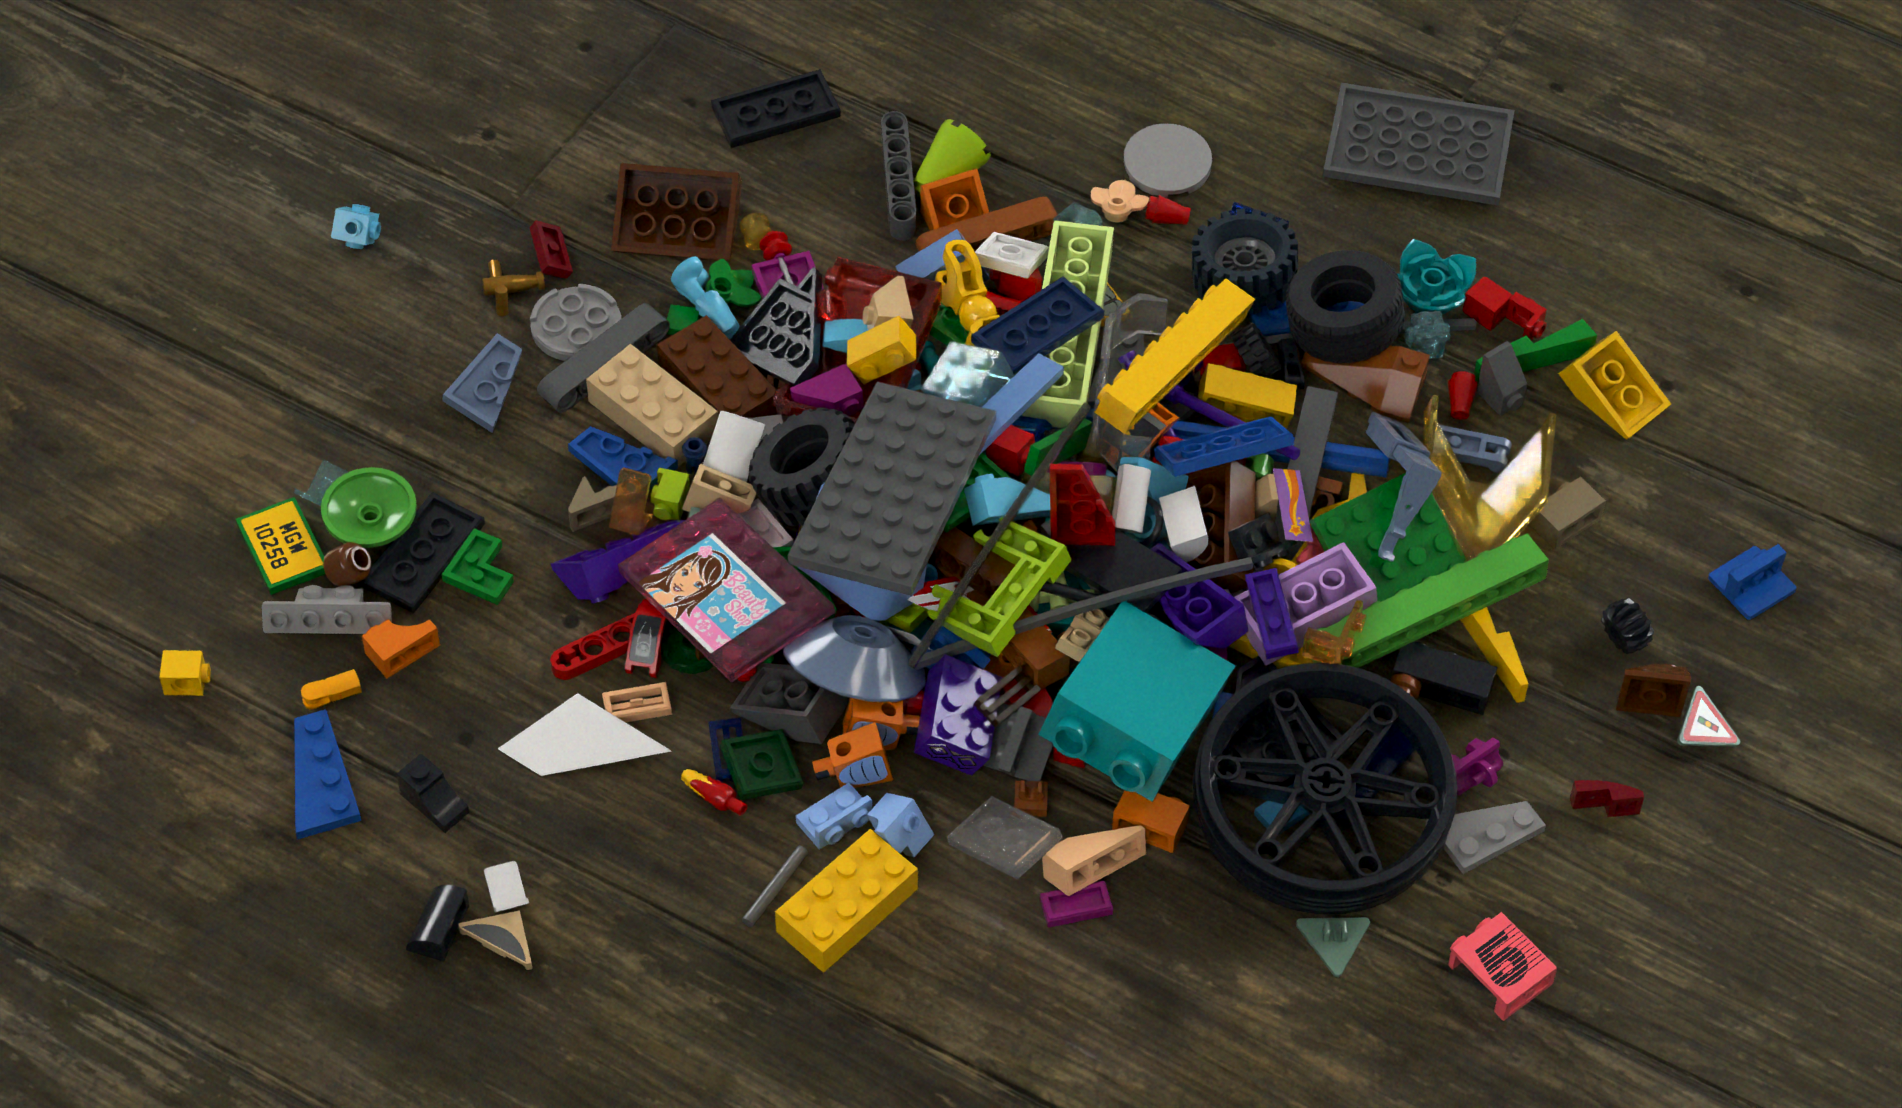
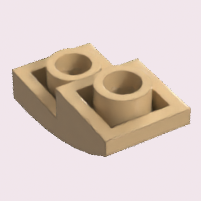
(1082, 633)

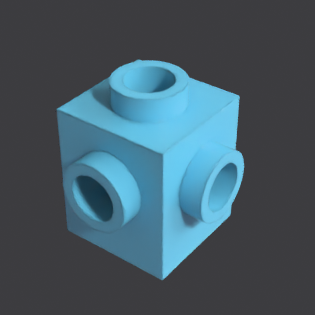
(356, 226)

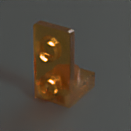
(630, 502)
(1332, 649)

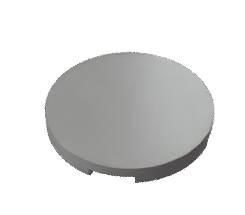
(1167, 160)
(572, 319)

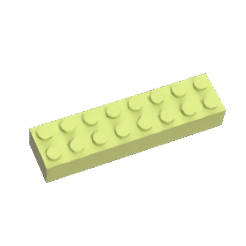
(1083, 258)

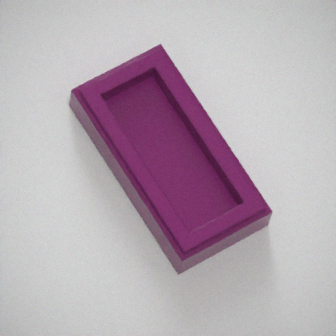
(1083, 905)

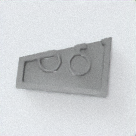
(1490, 832)

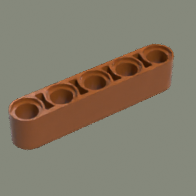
(1023, 220)

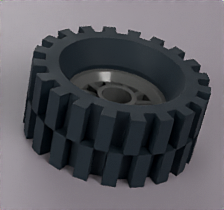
(1247, 251)

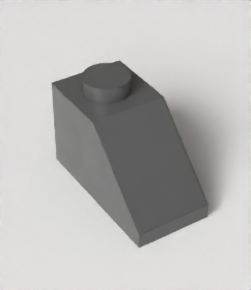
(1502, 380)

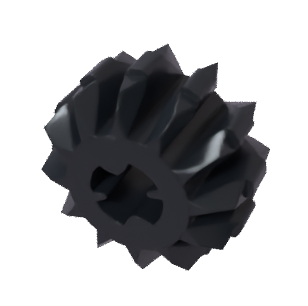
(1627, 625)

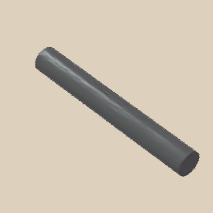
(774, 886)

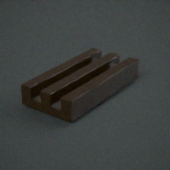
(1023, 682)

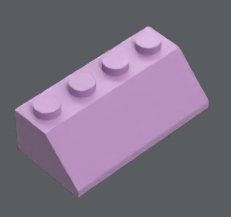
(1317, 594)

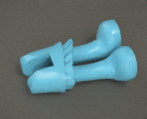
(689, 281)

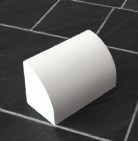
(733, 445)
(1131, 498)
(1184, 523)

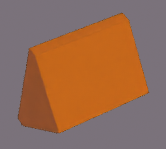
(952, 199)

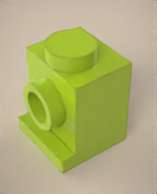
(670, 494)

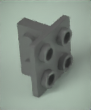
(1018, 747)

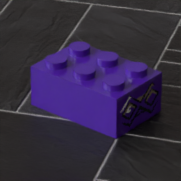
(949, 723)

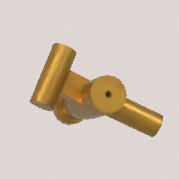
(502, 285)

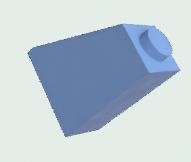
(930, 260)

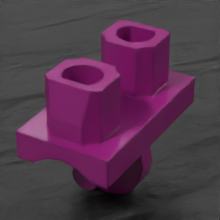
(1478, 765)

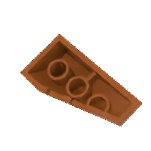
(1386, 381)

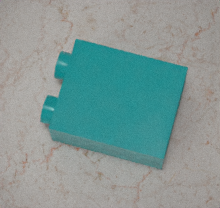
(1136, 701)

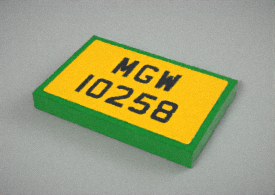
(282, 545)

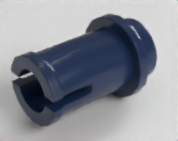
(694, 450)

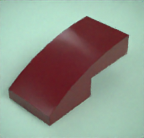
(1616, 797)

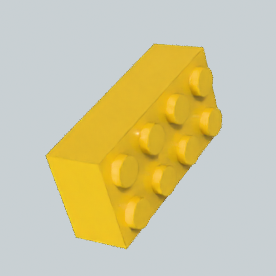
(846, 900)

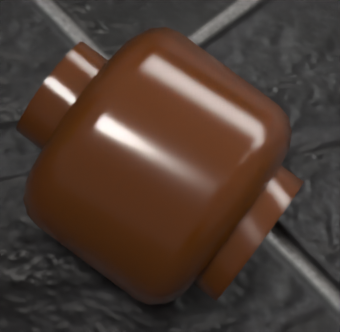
(347, 564)

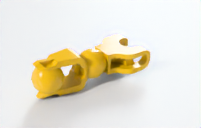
(965, 288)

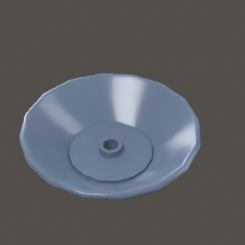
(856, 660)

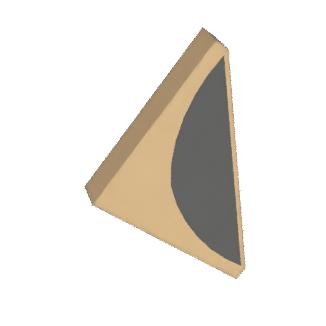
(502, 935)

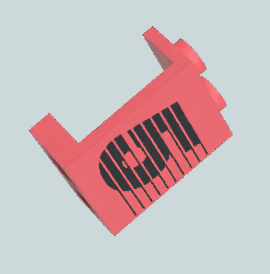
(1504, 963)

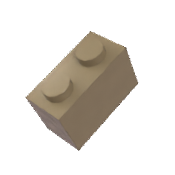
(1568, 512)

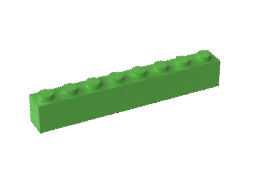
(1445, 599)

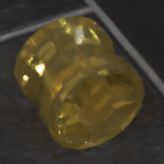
(754, 228)

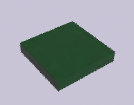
(761, 764)

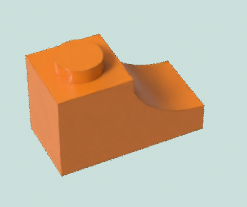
(397, 646)

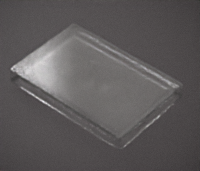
(1004, 837)

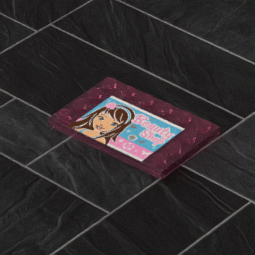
(726, 589)

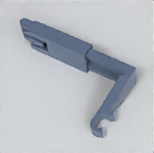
(1418, 483)

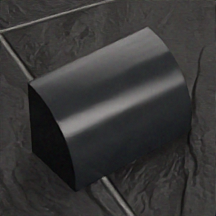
(439, 922)

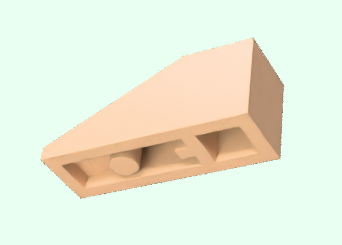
(1090, 857)

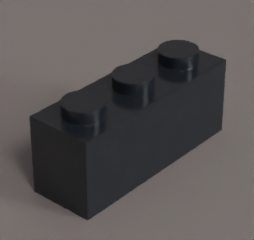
(1447, 676)

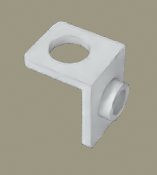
(505, 886)

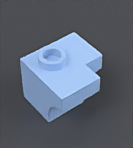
(900, 824)

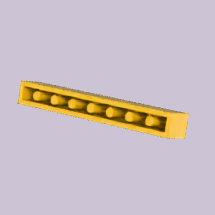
(1173, 356)

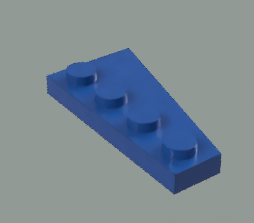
(321, 781)

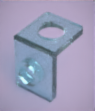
(323, 479)

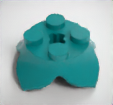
(1434, 282)

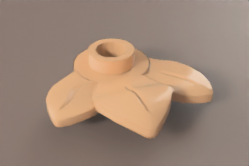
(1118, 200)

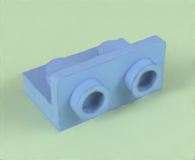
(834, 816)

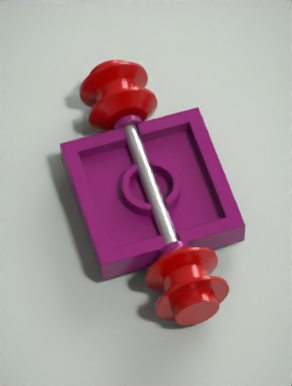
(780, 263)

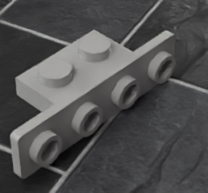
(324, 612)

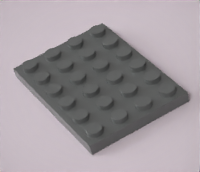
(1419, 143)

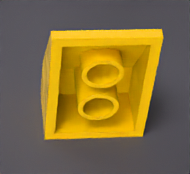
(1615, 386)

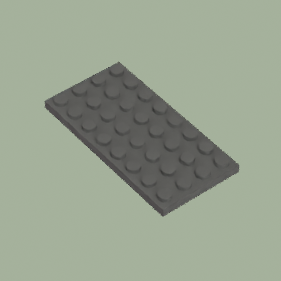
(892, 488)

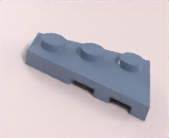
(485, 383)

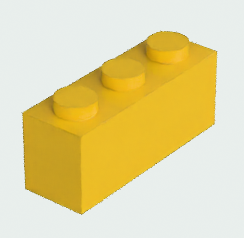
(1247, 394)

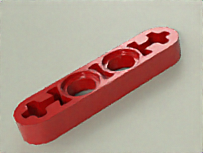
(603, 637)

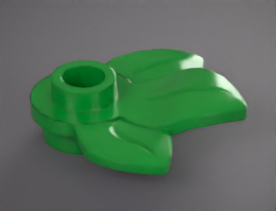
(732, 285)

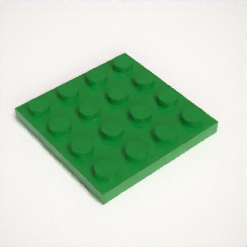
(1363, 524)

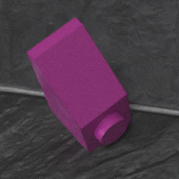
(831, 390)

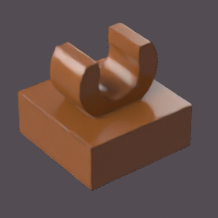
(1328, 488)
(1031, 797)

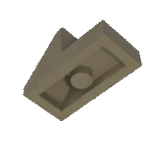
(590, 507)

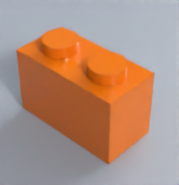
(1162, 819)

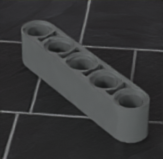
(898, 175)
(567, 382)

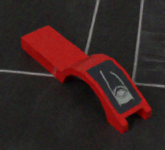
(645, 639)

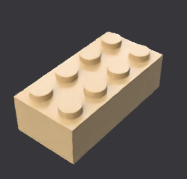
(650, 403)

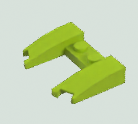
(1035, 561)

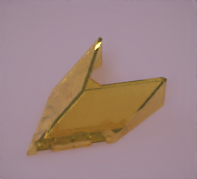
(1492, 513)

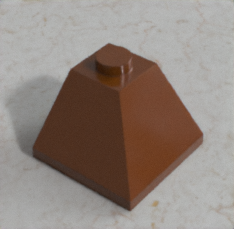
(1654, 690)

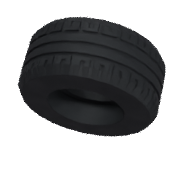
(1349, 334)

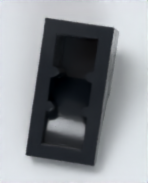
(430, 793)

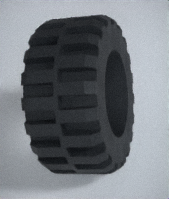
(797, 461)

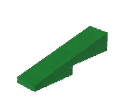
(1556, 348)

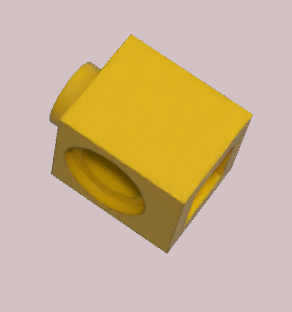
(184, 672)

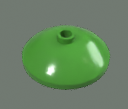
(366, 496)

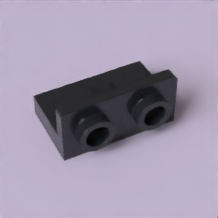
(1259, 541)

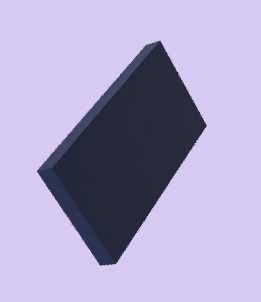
(1039, 324)

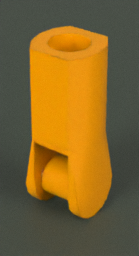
(331, 689)

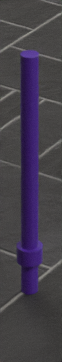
(1178, 395)

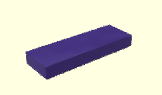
(1271, 613)

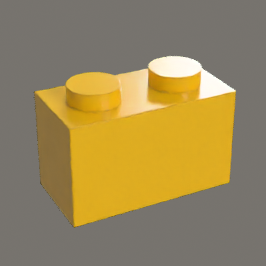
(881, 350)

